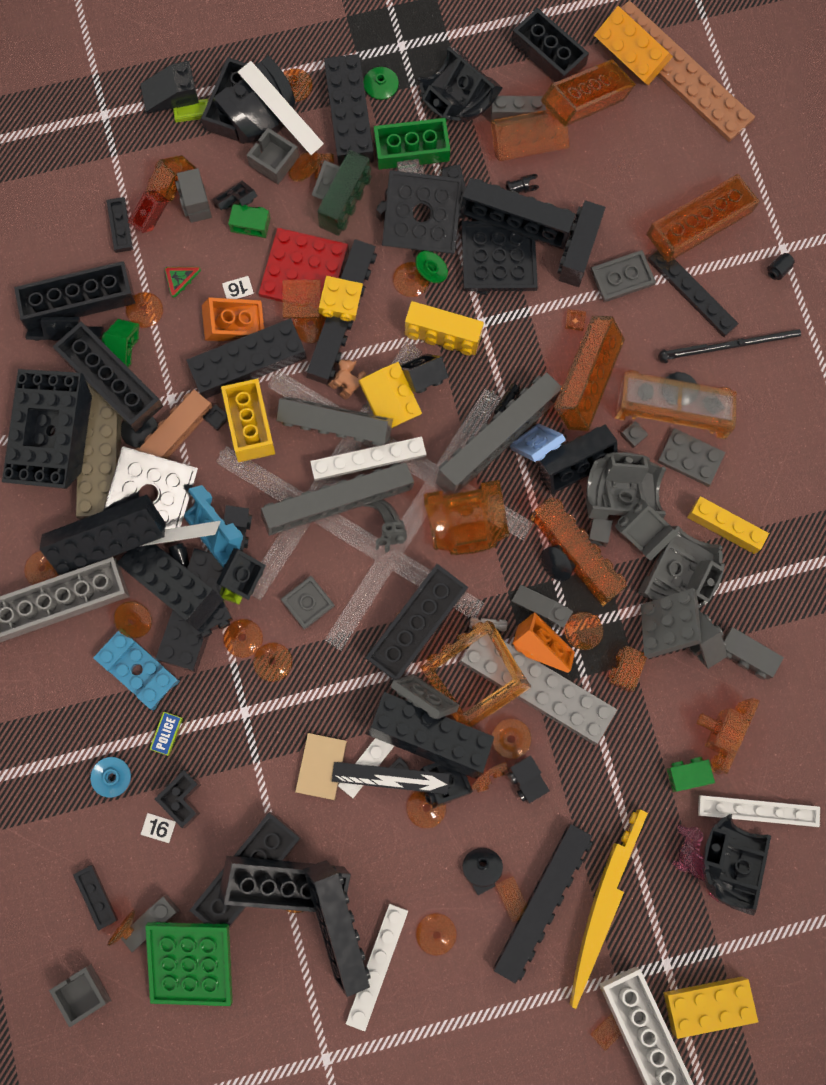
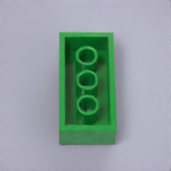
(410, 141)

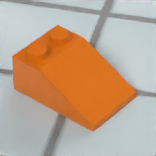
(231, 318)
(542, 644)

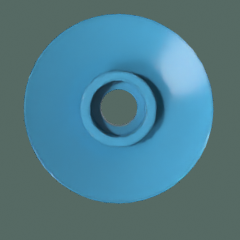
(100, 777)

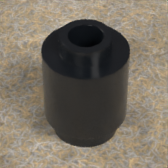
(780, 266)

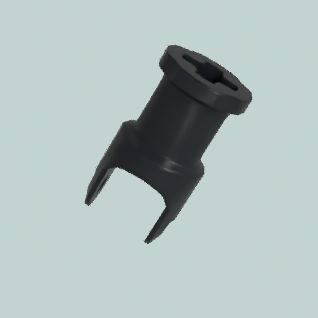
(522, 184)

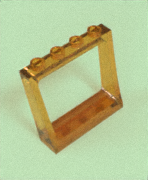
(496, 700)

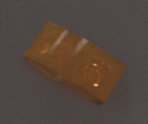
(484, 780)

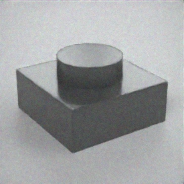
(634, 434)

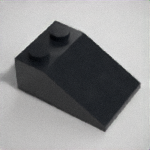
(170, 88)

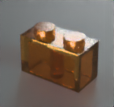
(628, 668)

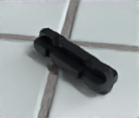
(509, 395)

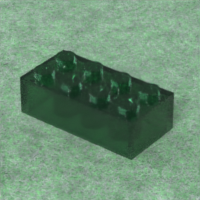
(344, 193)

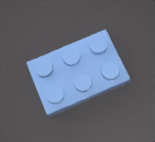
(537, 442)

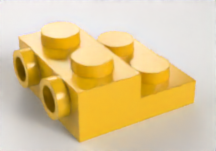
(340, 298)

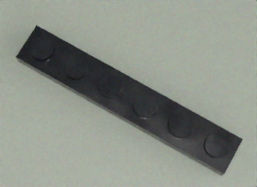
(694, 293)

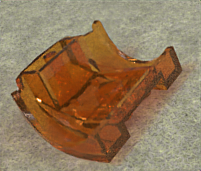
(468, 519)

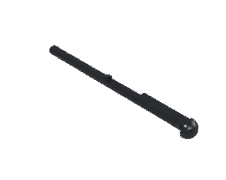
(665, 355)

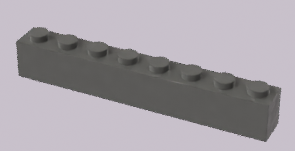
(336, 498)

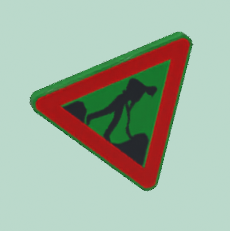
(180, 277)

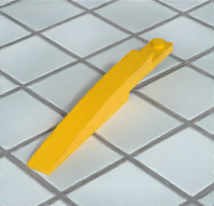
(604, 905)

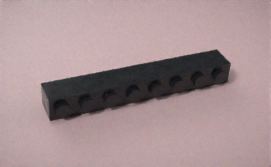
(334, 328)
(542, 903)

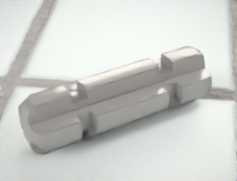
(501, 625)

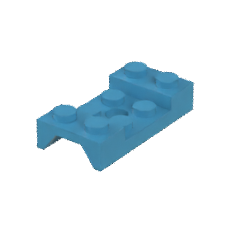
(226, 537)
(121, 656)

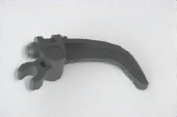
(393, 530)

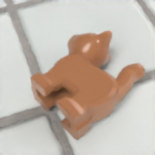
(346, 379)

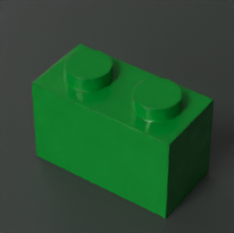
(249, 220)
(690, 775)

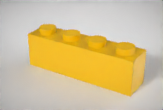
(728, 525)

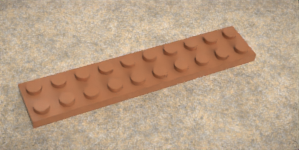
(695, 83)

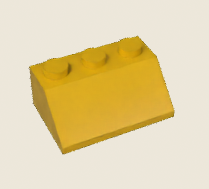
(390, 394)

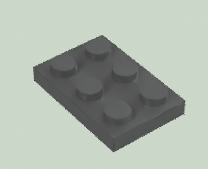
(623, 276)
(691, 457)
(424, 696)

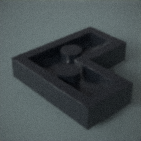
(240, 192)

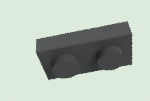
(325, 179)

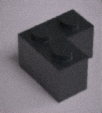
(241, 519)
(528, 780)
(174, 799)

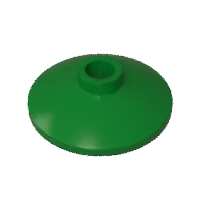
(381, 89)
(431, 267)

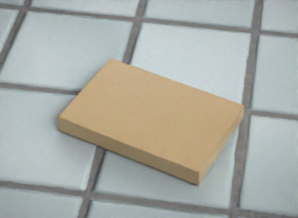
(318, 765)

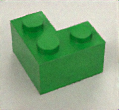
(121, 339)

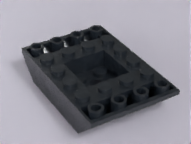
(39, 404)

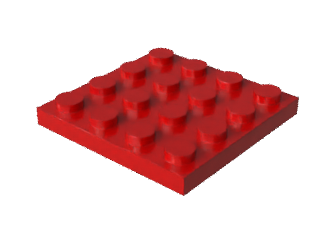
(300, 258)

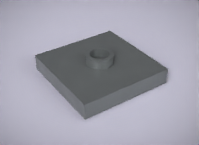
(307, 602)

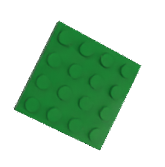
(189, 964)

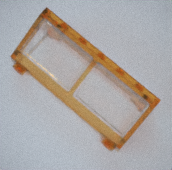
(677, 403)

